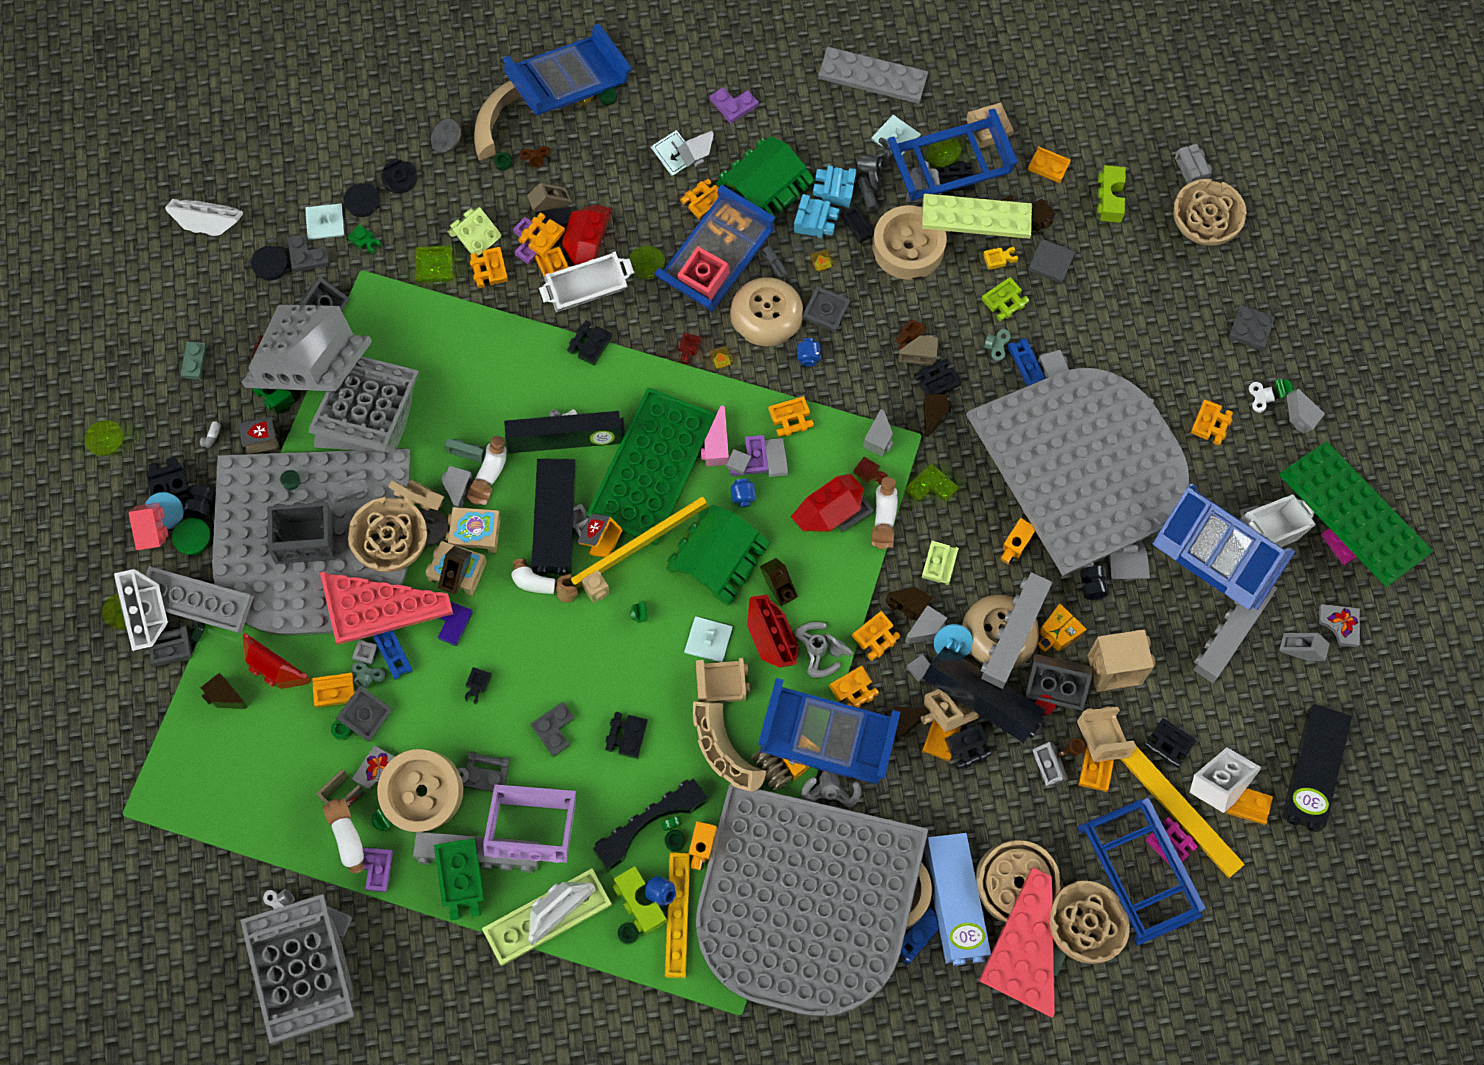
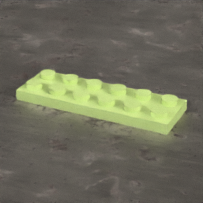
(976, 216)
(511, 933)

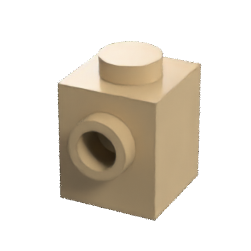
(595, 586)

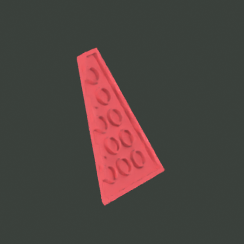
(371, 608)
(1024, 951)

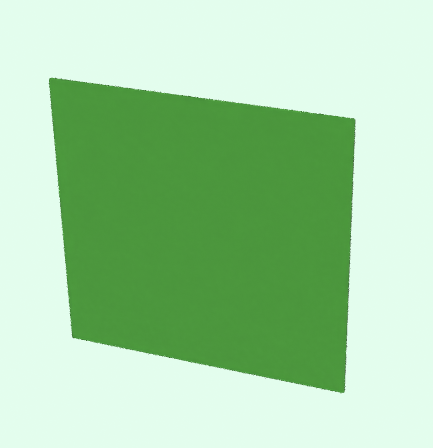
(255, 772)

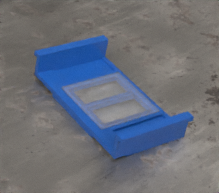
(569, 72)
(1222, 549)
(828, 734)

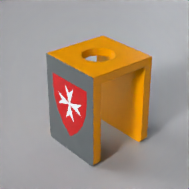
(601, 534)

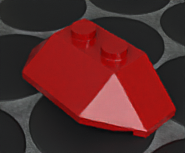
(585, 233)
(830, 505)
(771, 632)
(271, 666)

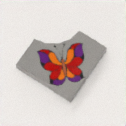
(1343, 623)
(372, 767)

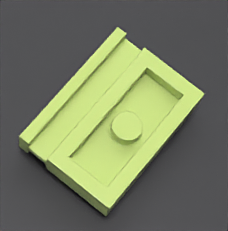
(939, 562)

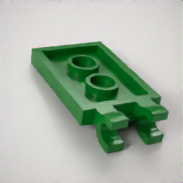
(459, 876)

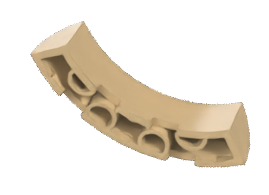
(487, 117)
(719, 750)

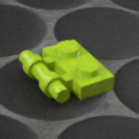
(1002, 294)

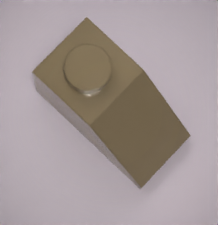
(548, 197)
(920, 351)

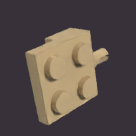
(984, 136)
(418, 494)
(946, 711)

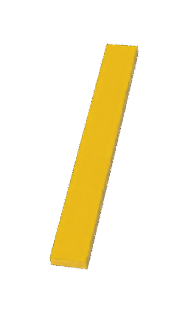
(642, 540)
(1183, 813)

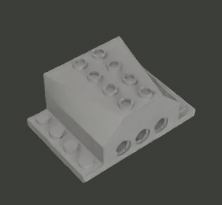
(305, 350)
(366, 409)
(298, 969)

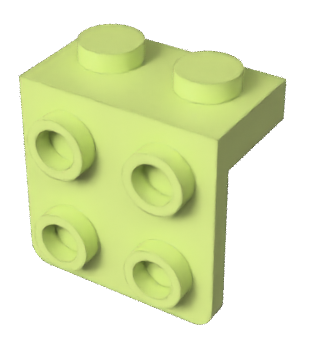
(475, 231)

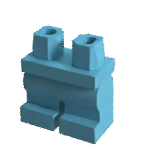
(837, 185)
(813, 217)

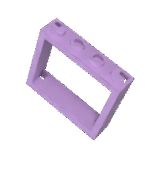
(536, 798)

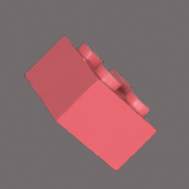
(704, 272)
(148, 526)

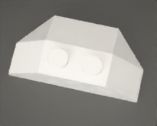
(203, 216)
(141, 608)
(555, 907)

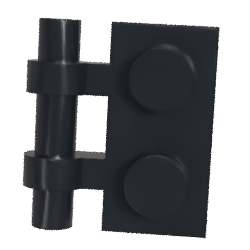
(947, 176)
(595, 344)
(940, 383)
(632, 737)
(1174, 738)
(965, 740)

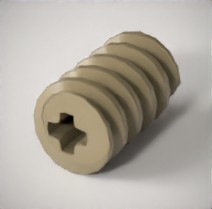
(774, 773)

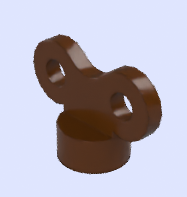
(535, 156)
(1075, 747)

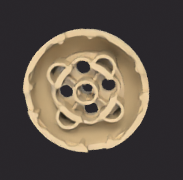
(1210, 201)
(767, 329)
(372, 520)
(985, 613)
(1096, 905)

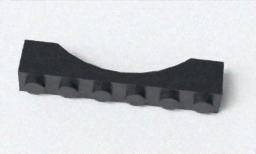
(684, 800)

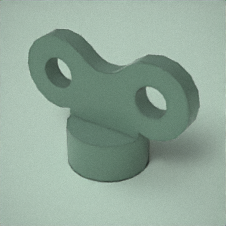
(996, 343)
(366, 675)

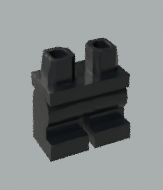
(168, 478)

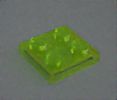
(434, 264)

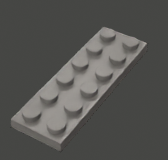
(873, 75)
(202, 600)

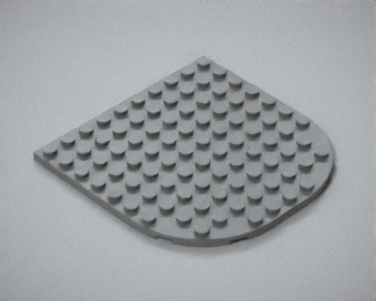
(1085, 462)
(291, 595)
(806, 901)

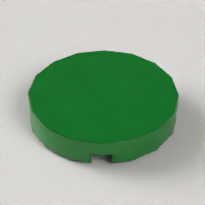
(191, 537)

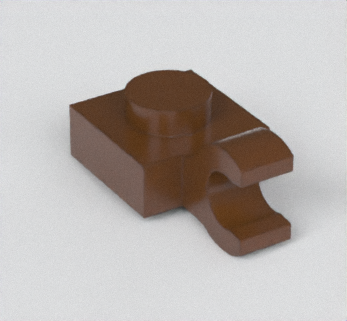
(910, 332)

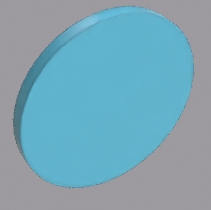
(172, 508)
(954, 638)

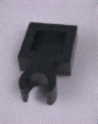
(477, 682)

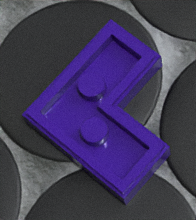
(455, 624)

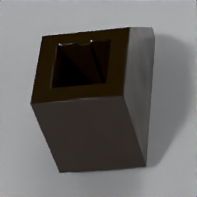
(779, 581)
(909, 601)

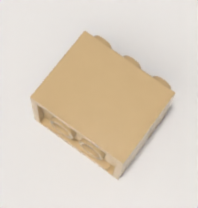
(1121, 660)

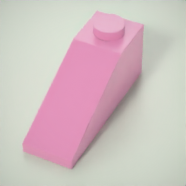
(715, 445)

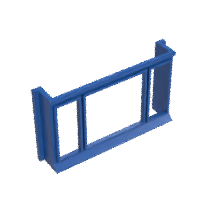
(999, 137)
(1174, 860)

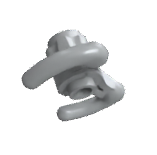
(816, 648)
(830, 789)

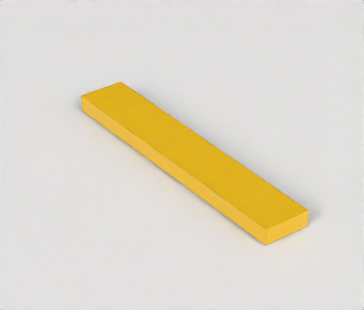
(677, 917)

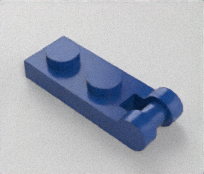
(1026, 362)
(392, 653)
(920, 935)

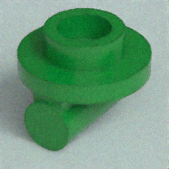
(1283, 387)
(639, 612)
(380, 821)

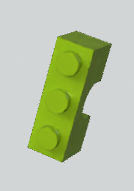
(1111, 207)
(647, 917)

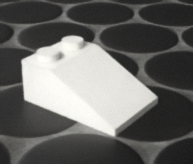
(1224, 779)

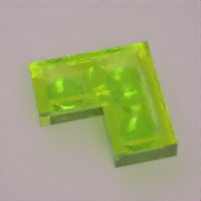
(931, 480)

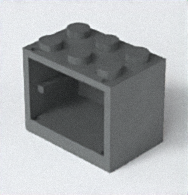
(300, 532)

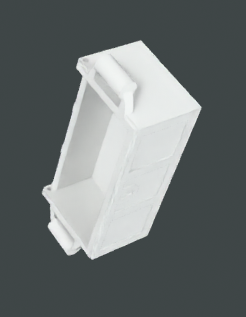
(586, 282)
(1281, 520)

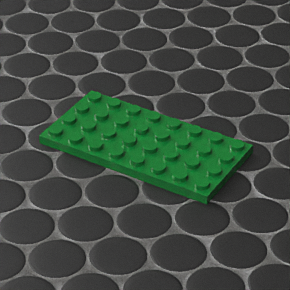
(652, 463)
(1356, 513)

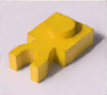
(997, 257)

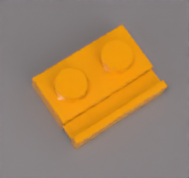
(1049, 164)
(552, 262)
(332, 690)
(935, 741)
(1095, 774)
(1252, 806)

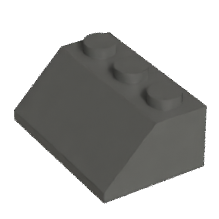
(323, 294)
(1060, 679)

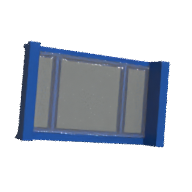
(729, 230)

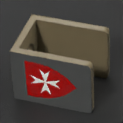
(259, 436)
(334, 783)

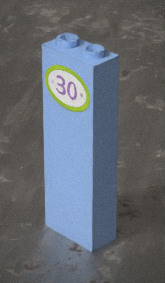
(956, 899)

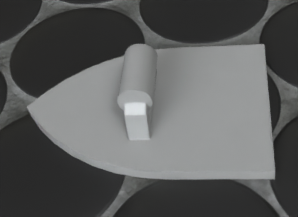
(1130, 563)

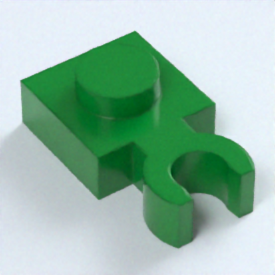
(363, 238)

